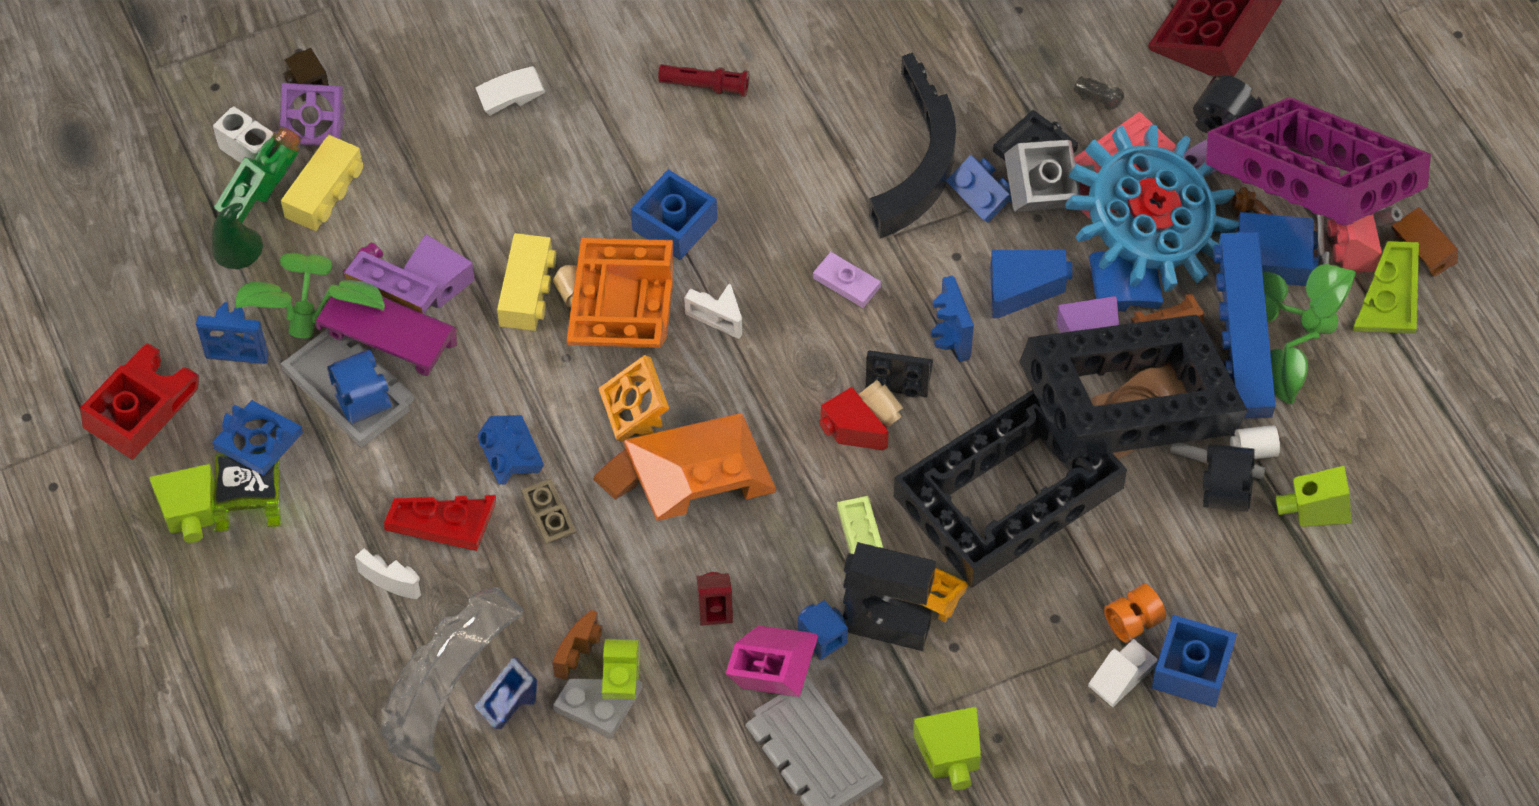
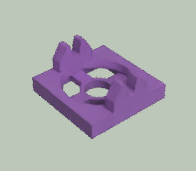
(332, 93)

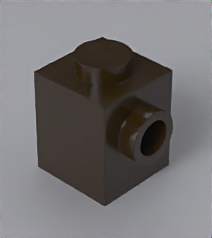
(305, 69)

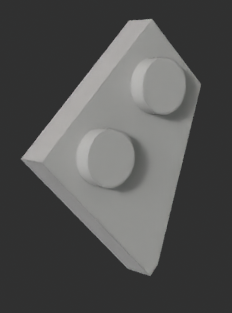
(583, 703)

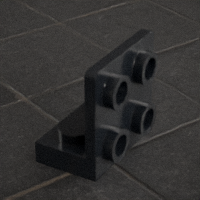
(899, 372)

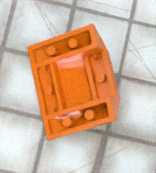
(622, 293)
(698, 463)

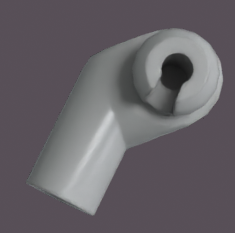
(1387, 216)

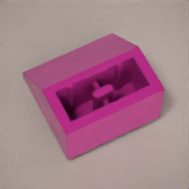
(772, 660)

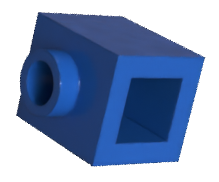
(827, 624)

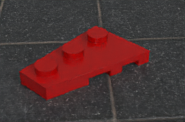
(446, 521)

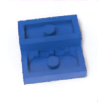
(1116, 282)

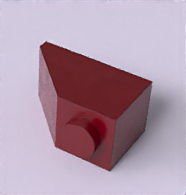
(714, 598)

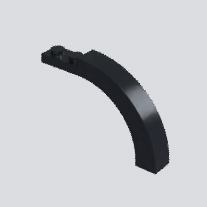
(917, 194)

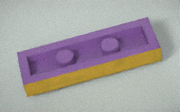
(393, 282)

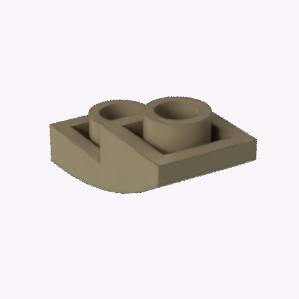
(548, 511)

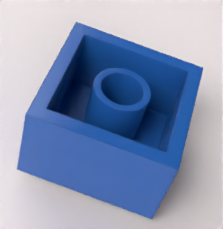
(674, 212)
(1194, 661)

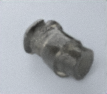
(1098, 92)

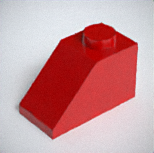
(853, 422)

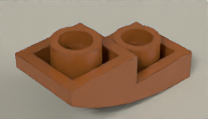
(617, 476)
(577, 641)

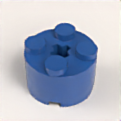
(358, 386)

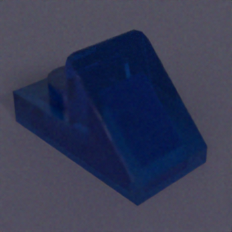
(507, 693)

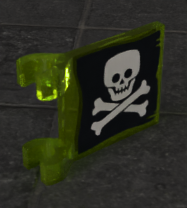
(245, 489)

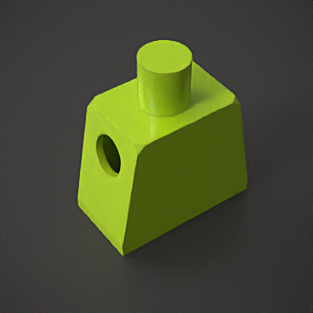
(1318, 498)
(186, 500)
(950, 745)

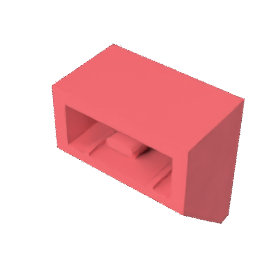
(1356, 244)

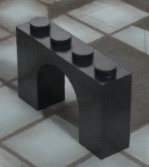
(872, 581)

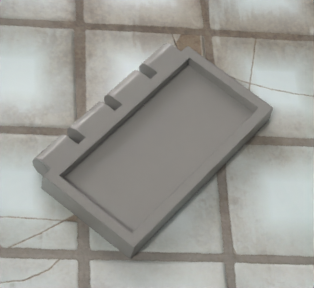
(309, 371)
(815, 747)

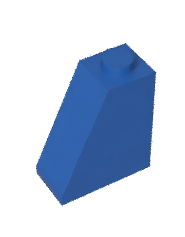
(1026, 278)

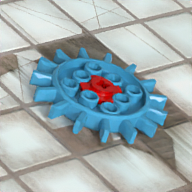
(1150, 206)

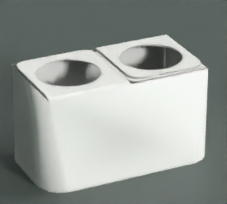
(239, 148)

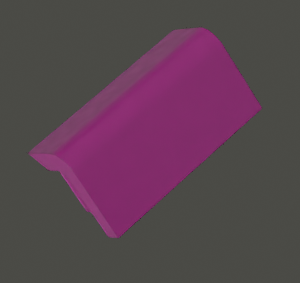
(394, 330)

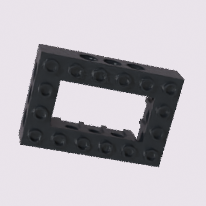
(1083, 430)
(927, 488)

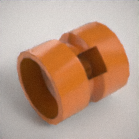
(1131, 615)

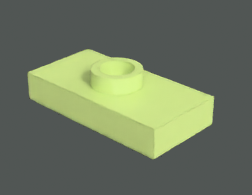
(858, 522)

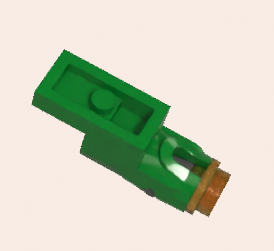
(259, 176)

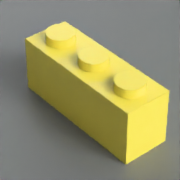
(322, 183)
(526, 282)

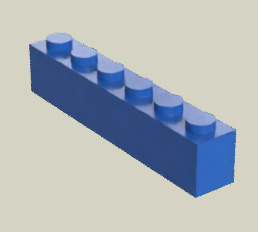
(1245, 321)

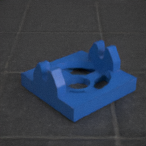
(957, 324)
(229, 345)
(285, 436)

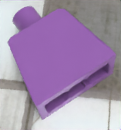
(441, 266)
(1087, 314)

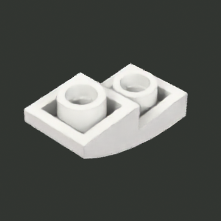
(512, 87)
(391, 578)

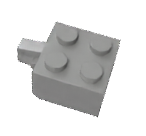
(1040, 175)

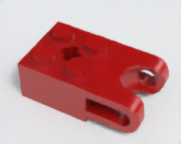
(137, 402)

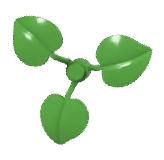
(1328, 289)
(303, 314)

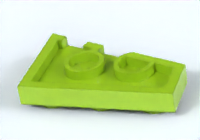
(1393, 292)

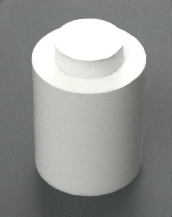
(1262, 439)

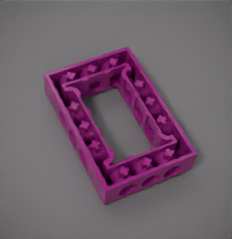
(1259, 155)

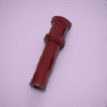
(717, 80)

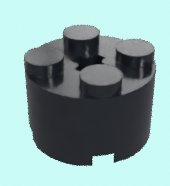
(1224, 102)
(1229, 477)

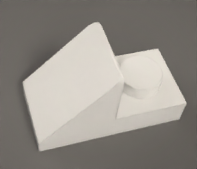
(718, 314)
(1122, 672)

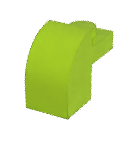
(620, 668)

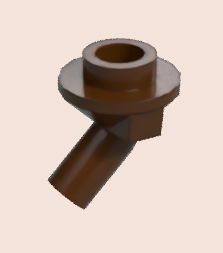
(1246, 201)

